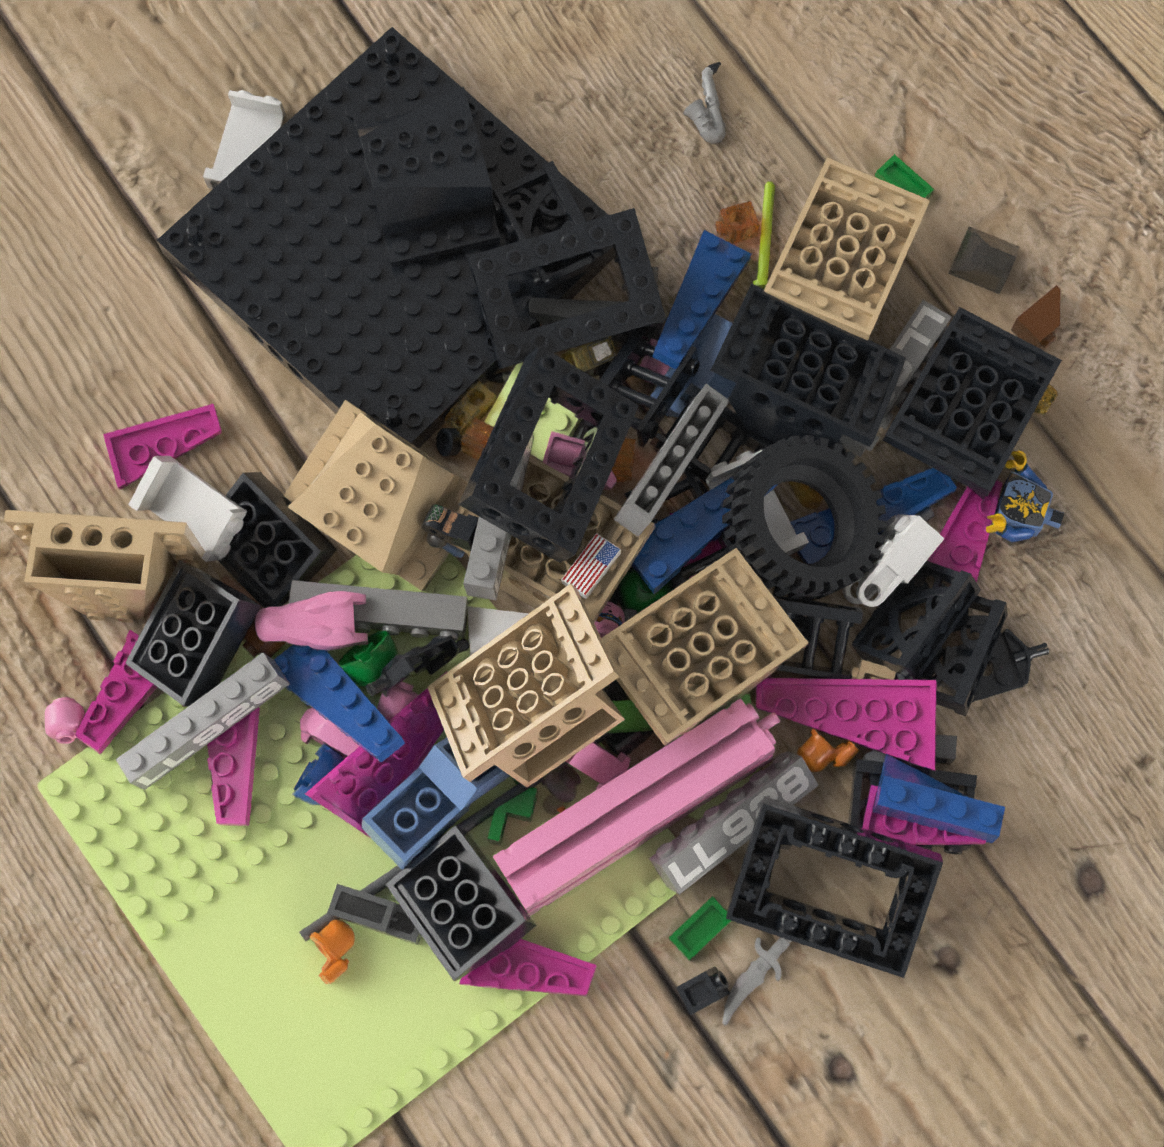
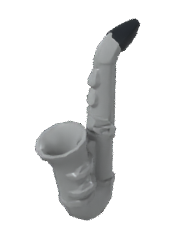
(709, 119)

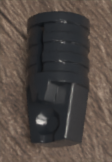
(627, 741)

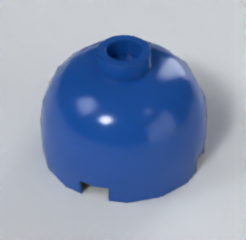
(315, 771)

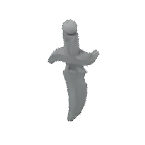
(755, 975)

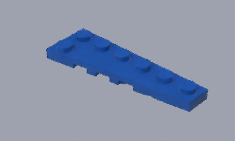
(705, 286)
(900, 498)
(682, 537)
(331, 692)

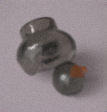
(562, 787)

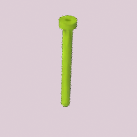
(765, 237)

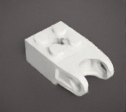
(905, 550)

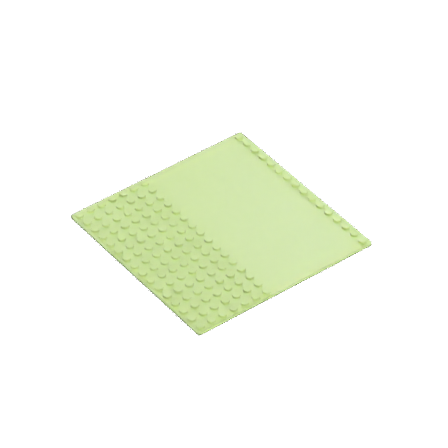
(230, 903)

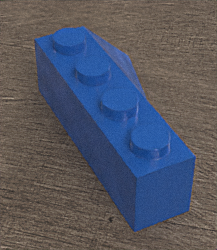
(925, 801)

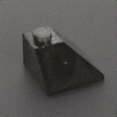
(984, 260)

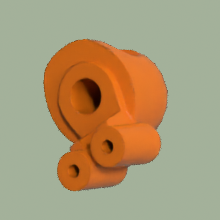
(819, 753)
(334, 943)

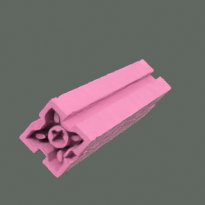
(637, 805)

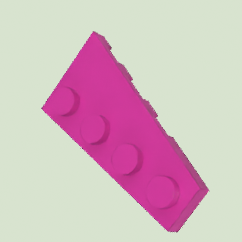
(173, 435)
(966, 532)
(117, 701)
(232, 771)
(908, 831)
(533, 969)

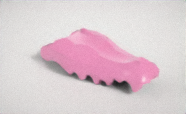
(316, 622)

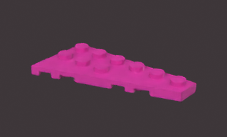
(874, 713)
(363, 781)

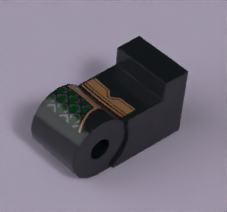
(451, 526)

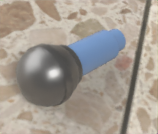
(436, 542)

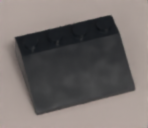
(272, 543)
(192, 634)
(460, 904)

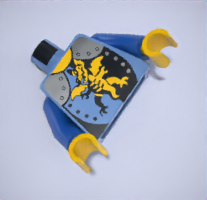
(1023, 504)

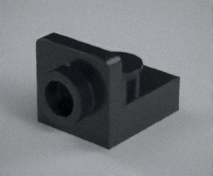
(703, 990)

